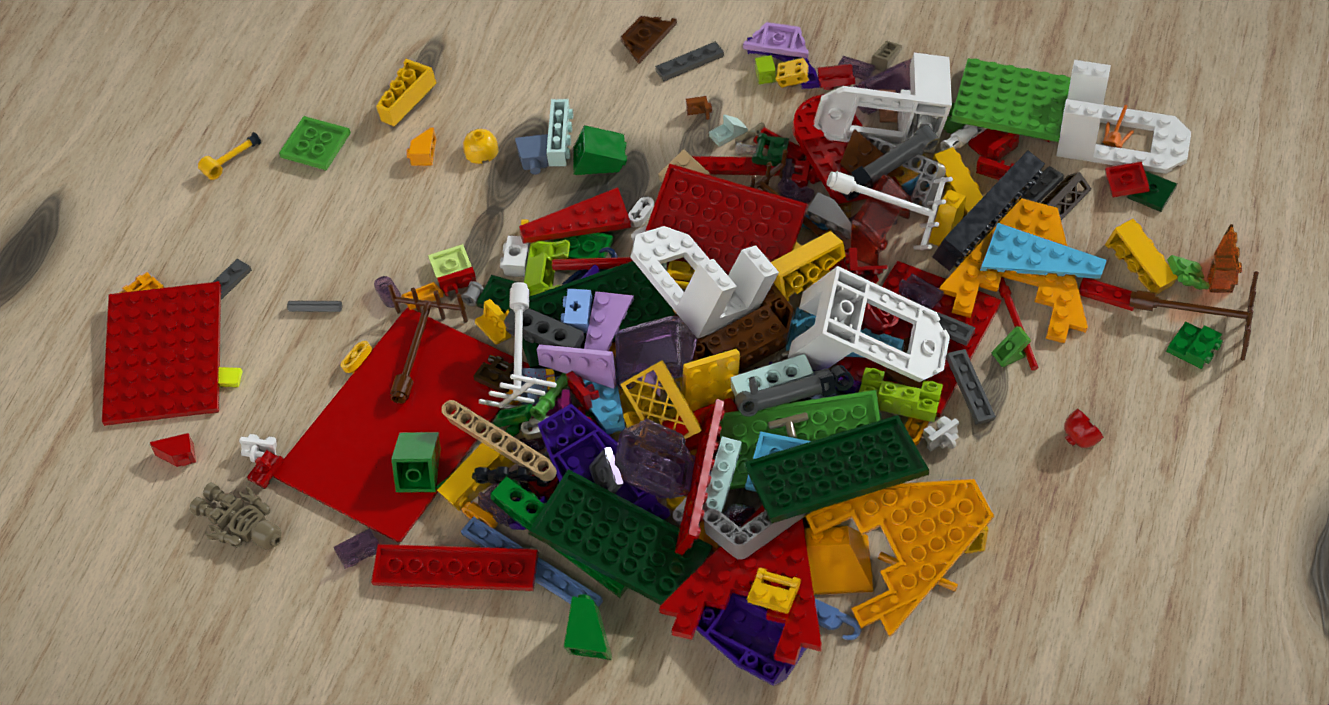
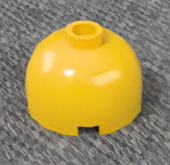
(480, 146)

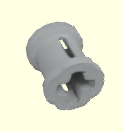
(472, 293)

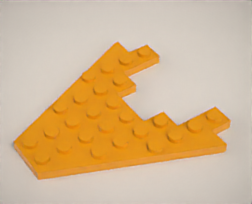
(1052, 290)
(927, 531)

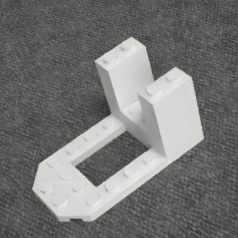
(922, 105)
(1086, 111)
(712, 295)
(839, 309)

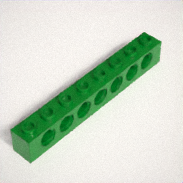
(518, 511)

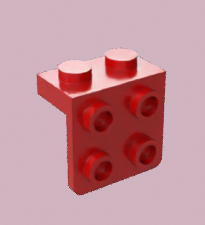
(994, 144)
(850, 261)

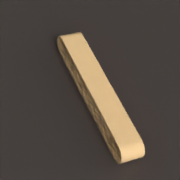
(504, 446)

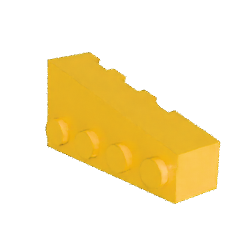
(405, 91)
(961, 175)
(1141, 256)
(807, 263)
(461, 487)

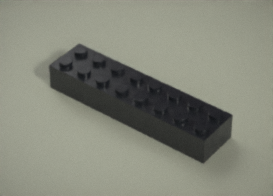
(989, 211)

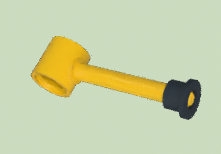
(212, 167)

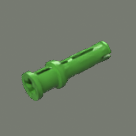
(548, 401)

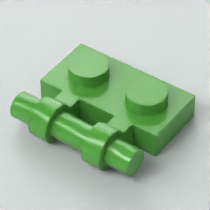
(1188, 272)

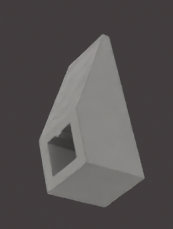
(827, 211)

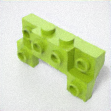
(539, 271)
(903, 399)

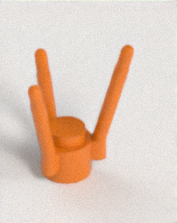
(1114, 138)

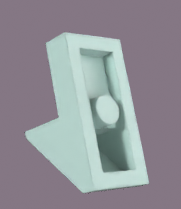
(729, 130)

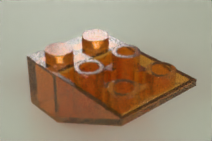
(1225, 264)

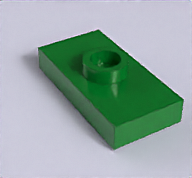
(513, 416)

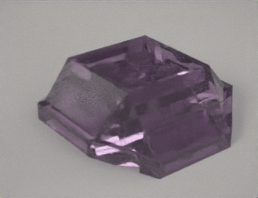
(654, 460)

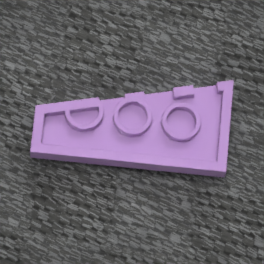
(605, 319)
(587, 363)

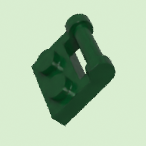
(775, 150)

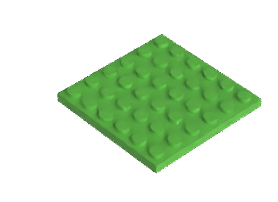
(1011, 99)

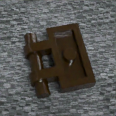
(492, 376)

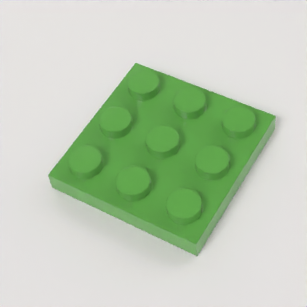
(315, 143)

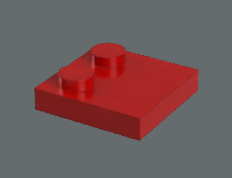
(1127, 179)

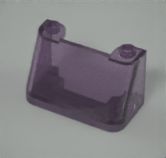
(651, 342)

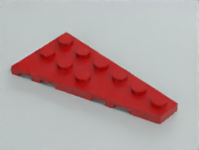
(590, 216)

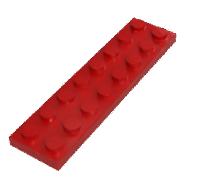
(700, 479)
(455, 567)

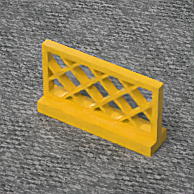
(674, 394)

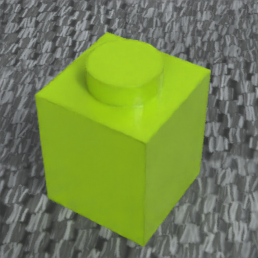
(765, 69)

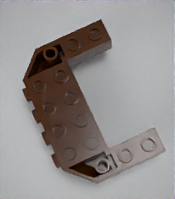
(753, 335)

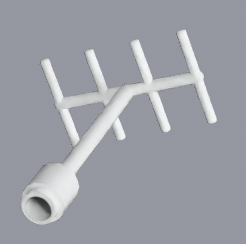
(846, 184)
(519, 303)

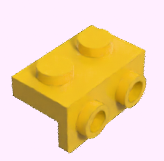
(493, 322)

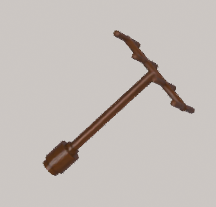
(763, 184)
(1147, 301)
(403, 383)

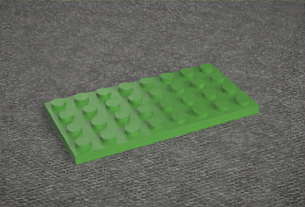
(825, 415)

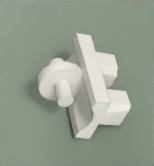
(944, 436)
(255, 447)

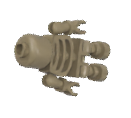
(245, 522)

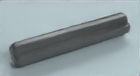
(314, 306)

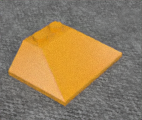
(839, 561)

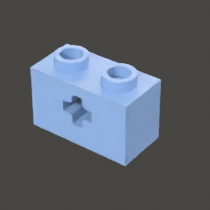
(582, 302)

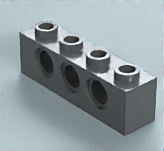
(555, 329)

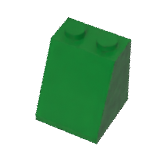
(598, 151)
(416, 462)
(586, 630)

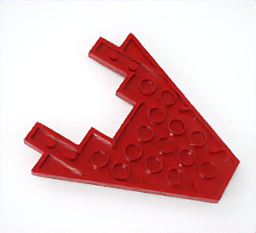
(726, 575)

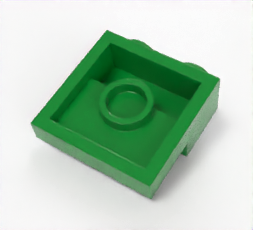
(1195, 344)

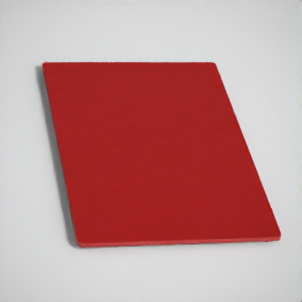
(351, 443)

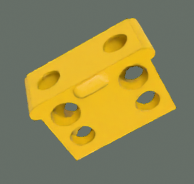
(792, 73)

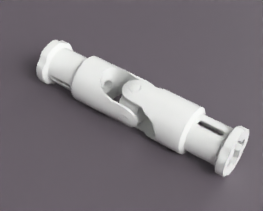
(961, 137)

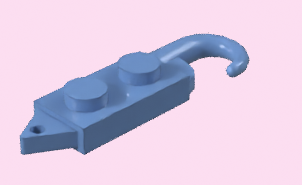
(832, 618)

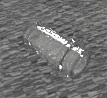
(746, 149)

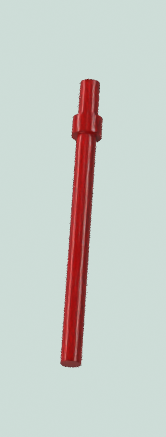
(1006, 293)

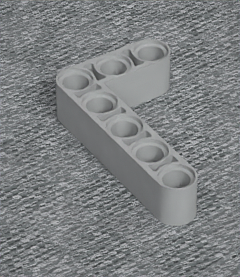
(925, 169)
(747, 539)

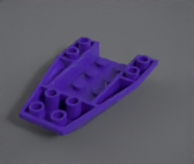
(575, 443)
(746, 638)

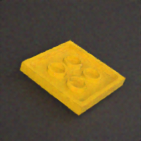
(709, 379)

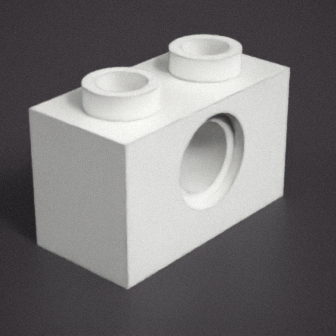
(515, 257)

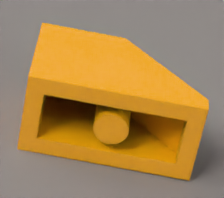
(422, 149)

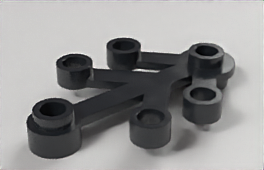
(483, 475)

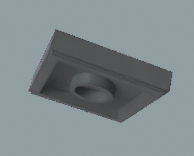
(605, 472)

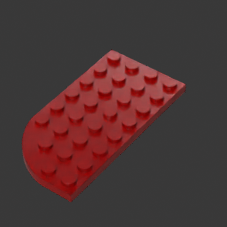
(822, 153)

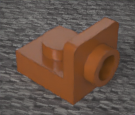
(698, 105)

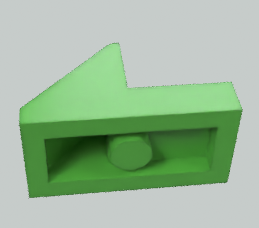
(1011, 347)

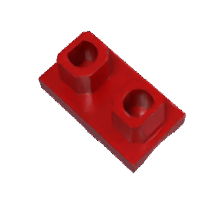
(808, 173)
(265, 469)

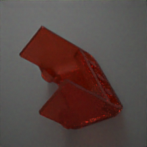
(875, 221)

